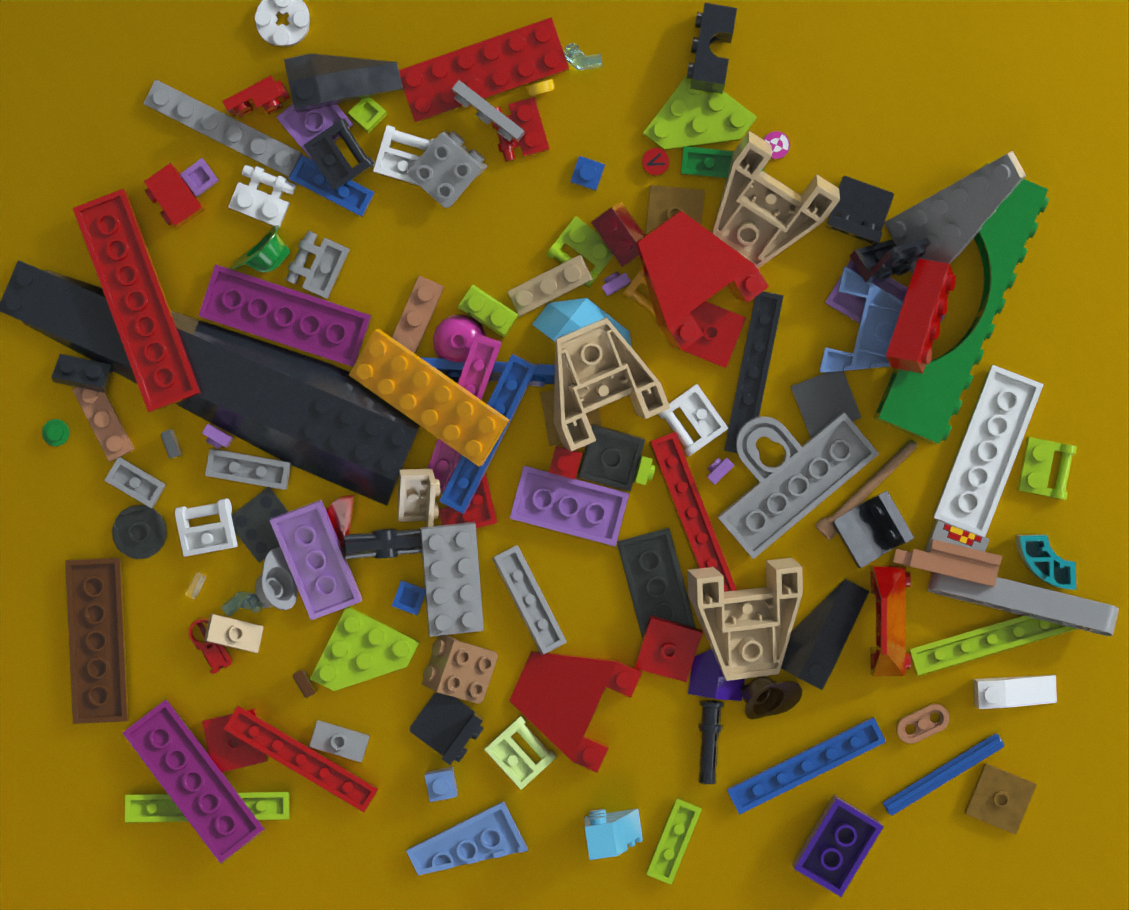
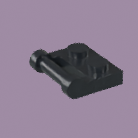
(331, 160)

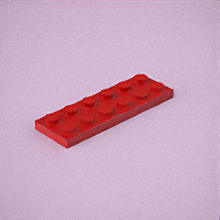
(485, 68)

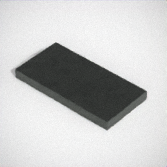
(655, 578)

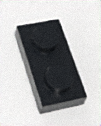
(82, 373)

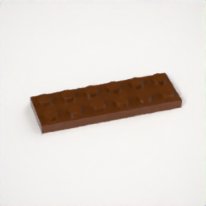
(97, 640)

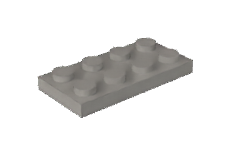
(451, 579)

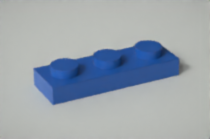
(350, 196)

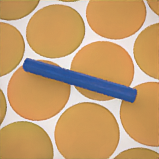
(943, 774)

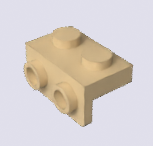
(417, 496)

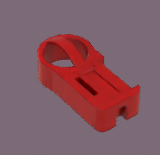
(215, 654)

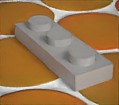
(487, 112)
(248, 469)

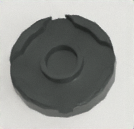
(139, 532)

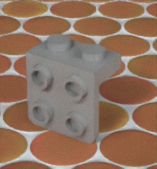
(447, 168)

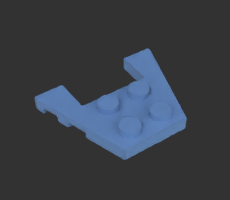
(875, 328)

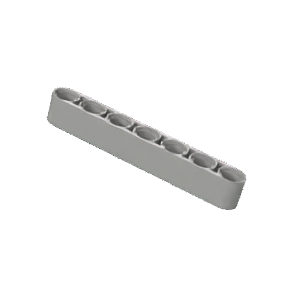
(1030, 602)

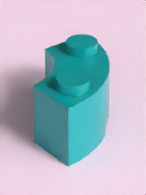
(1044, 563)

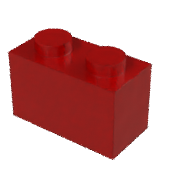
(173, 195)

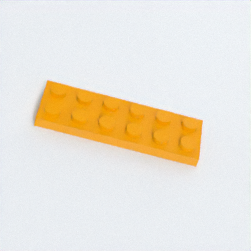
(428, 397)

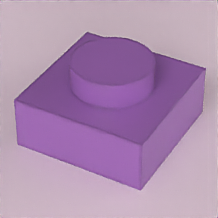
(199, 177)
(615, 282)
(217, 437)
(719, 469)

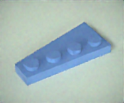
(473, 840)

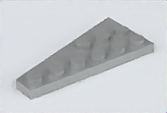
(957, 212)

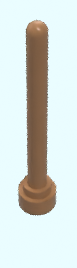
(825, 525)

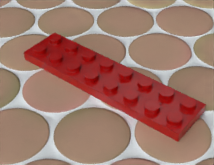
(136, 300)

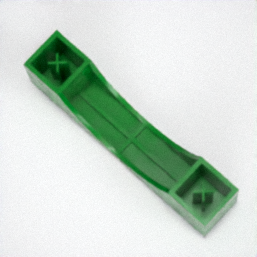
(926, 401)

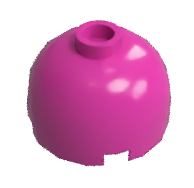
(454, 337)

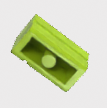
(488, 311)

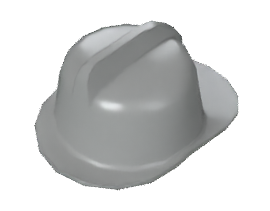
(276, 584)

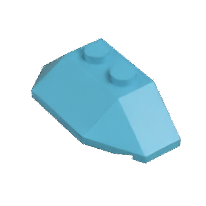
(569, 315)

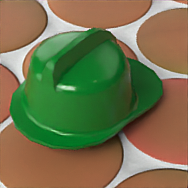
(266, 254)

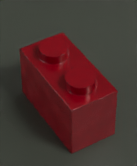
(619, 233)

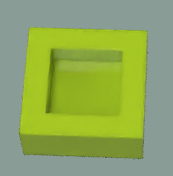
(367, 114)
(644, 470)

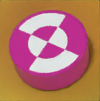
(780, 144)

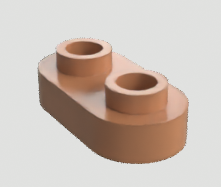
(922, 723)

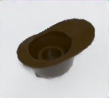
(769, 698)

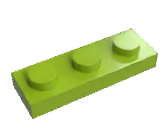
(673, 841)

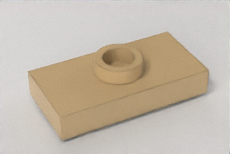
(233, 633)

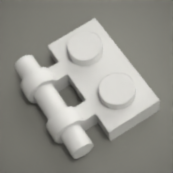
(260, 204)

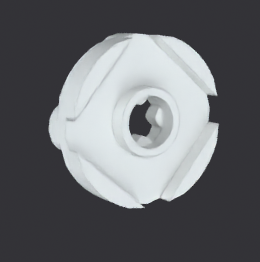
(282, 35)

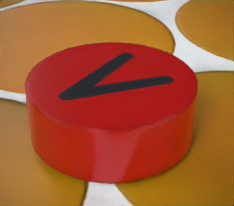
(655, 161)

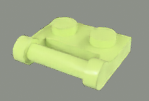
(514, 759)

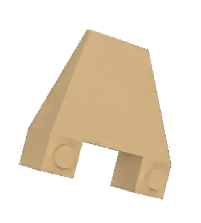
(762, 214)
(594, 370)
(748, 625)

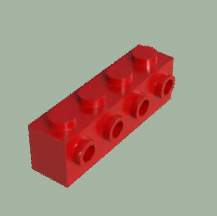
(921, 316)

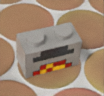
(954, 535)

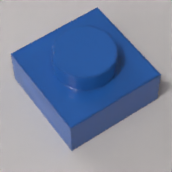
(587, 173)
(409, 597)

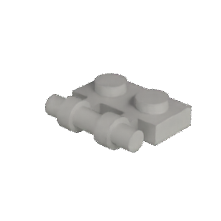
(325, 267)

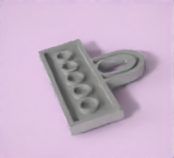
(796, 484)

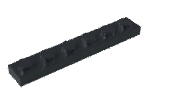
(754, 364)

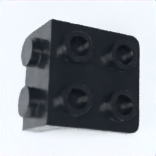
(887, 258)
(447, 726)

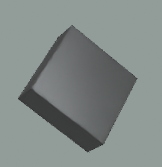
(171, 444)

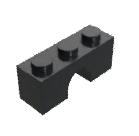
(708, 70)

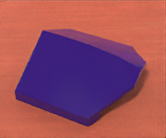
(709, 682)

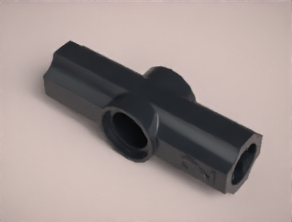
(382, 543)

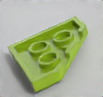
(698, 119)
(361, 651)

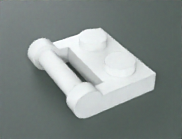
(395, 162)
(701, 416)
(208, 536)

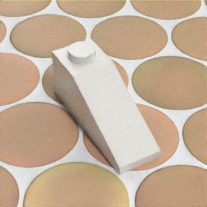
(1014, 691)

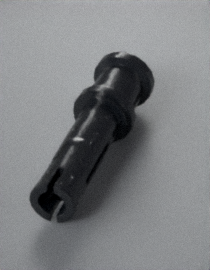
(710, 729)

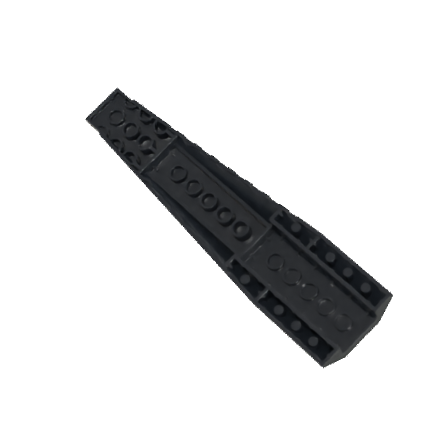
(248, 387)

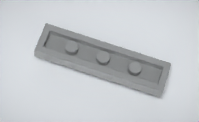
(529, 600)

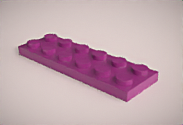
(284, 315)
(193, 781)

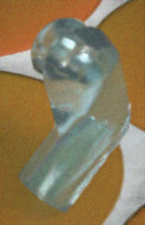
(580, 60)

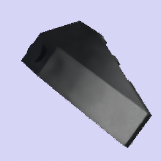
(332, 80)
(823, 633)

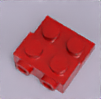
(265, 95)

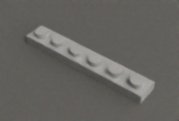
(222, 128)

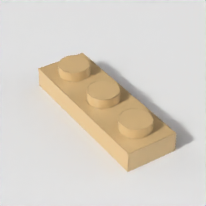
(550, 285)

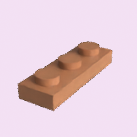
(417, 313)
(104, 422)

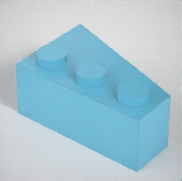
(611, 832)

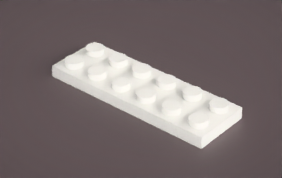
(988, 450)

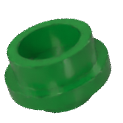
(55, 432)

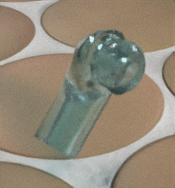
(242, 600)

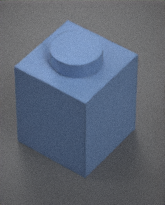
(441, 784)

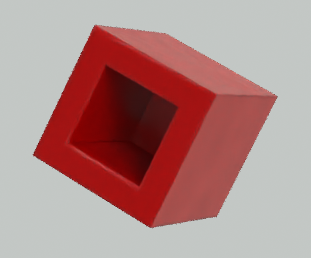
(565, 462)

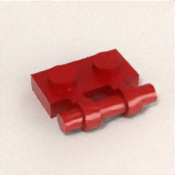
(527, 117)

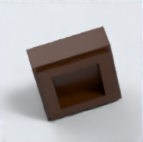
(304, 683)

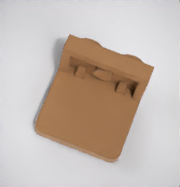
(459, 669)

